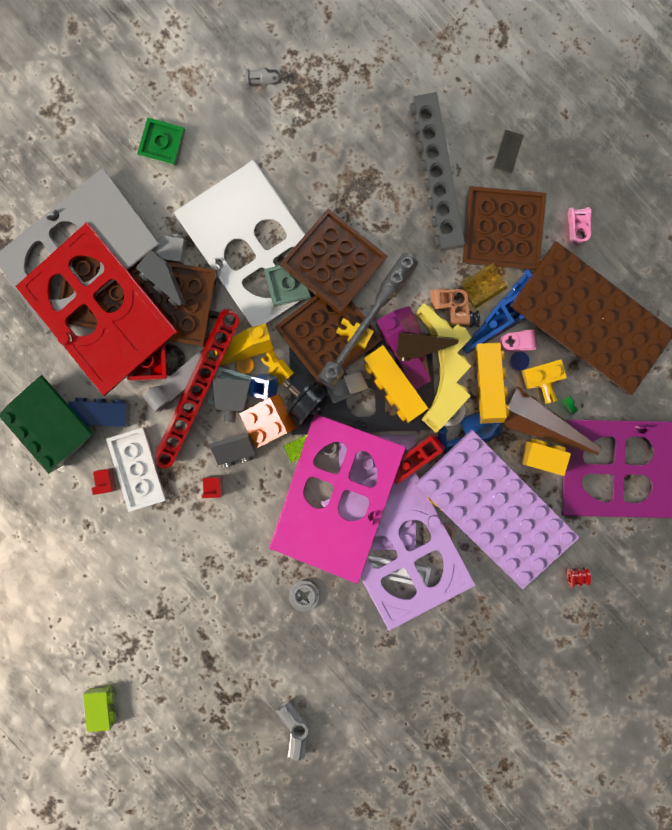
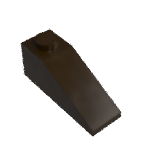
(417, 345)

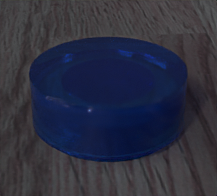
(519, 361)

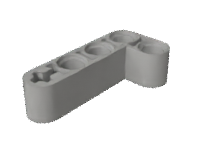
(173, 387)

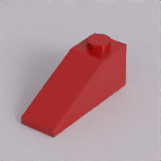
(419, 456)

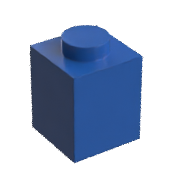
(263, 386)

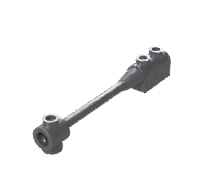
(388, 289)

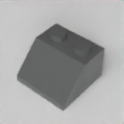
(233, 449)

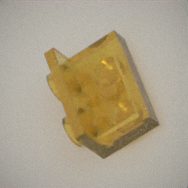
(483, 285)

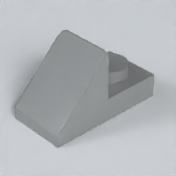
(347, 387)

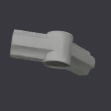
(298, 740)

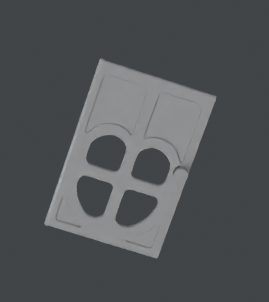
(106, 211)

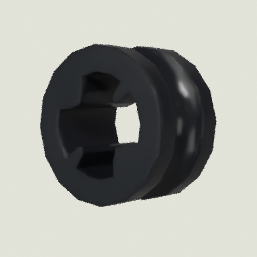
(474, 319)

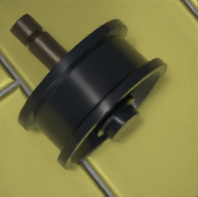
(307, 401)

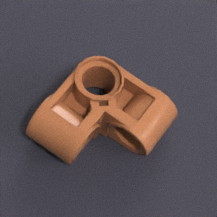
(445, 299)

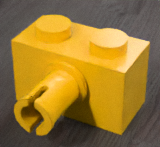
(544, 377)

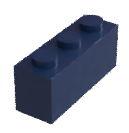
(102, 413)

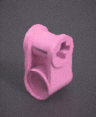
(579, 221)
(521, 341)

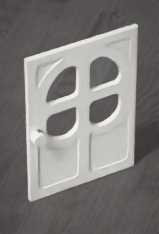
(231, 213)

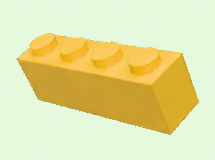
(491, 383)
(395, 384)

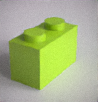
(99, 709)

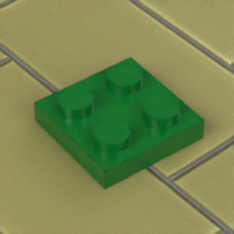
(161, 141)

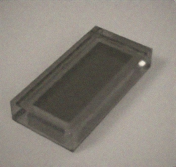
(508, 151)

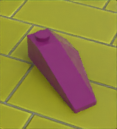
(389, 327)

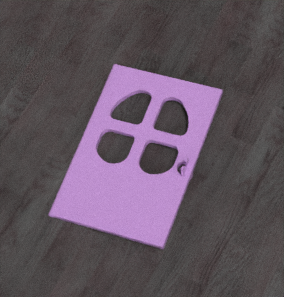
(405, 504)

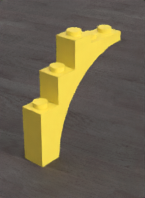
(453, 366)

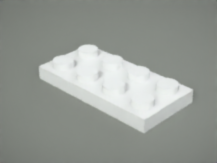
(136, 469)

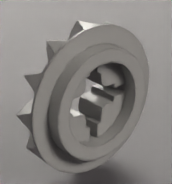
(302, 604)

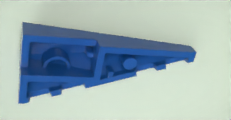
(500, 319)

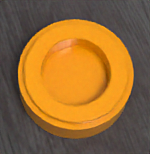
(245, 366)

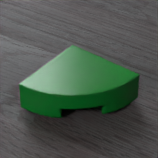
(569, 403)

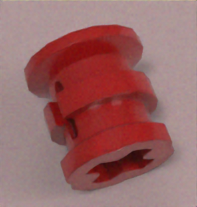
(578, 577)

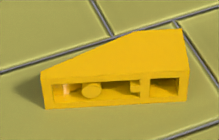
(248, 344)

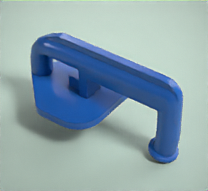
(485, 431)

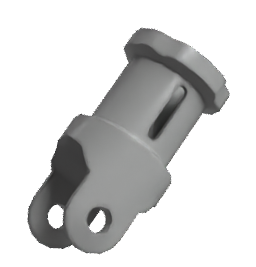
(261, 76)

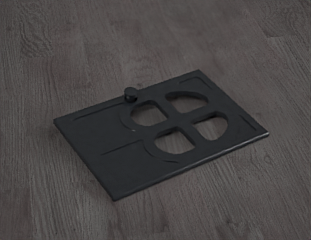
(339, 412)

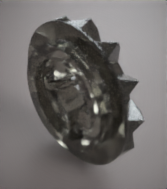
(175, 352)

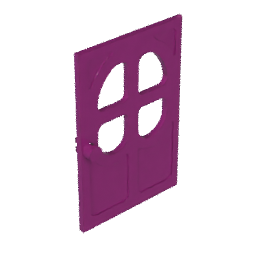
(659, 471)

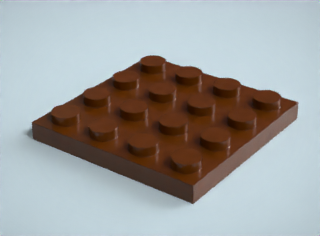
(504, 228)
(333, 261)
(313, 334)

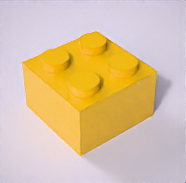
(550, 459)

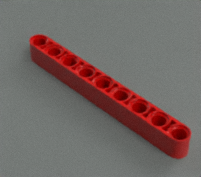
(196, 399)

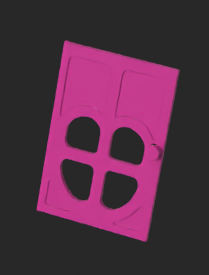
(322, 534)

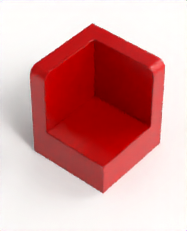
(104, 481)
(212, 487)

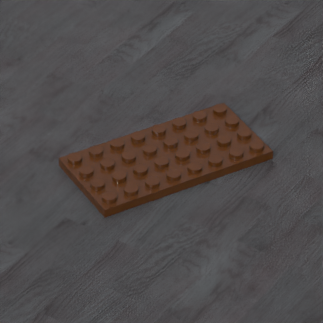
(194, 282)
(592, 318)

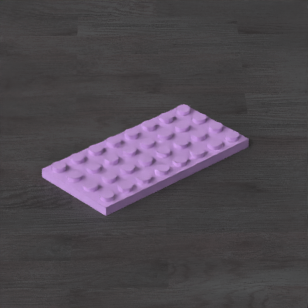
(497, 509)

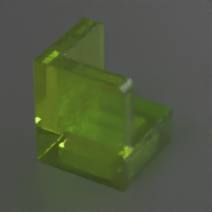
(294, 448)

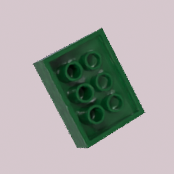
(45, 424)

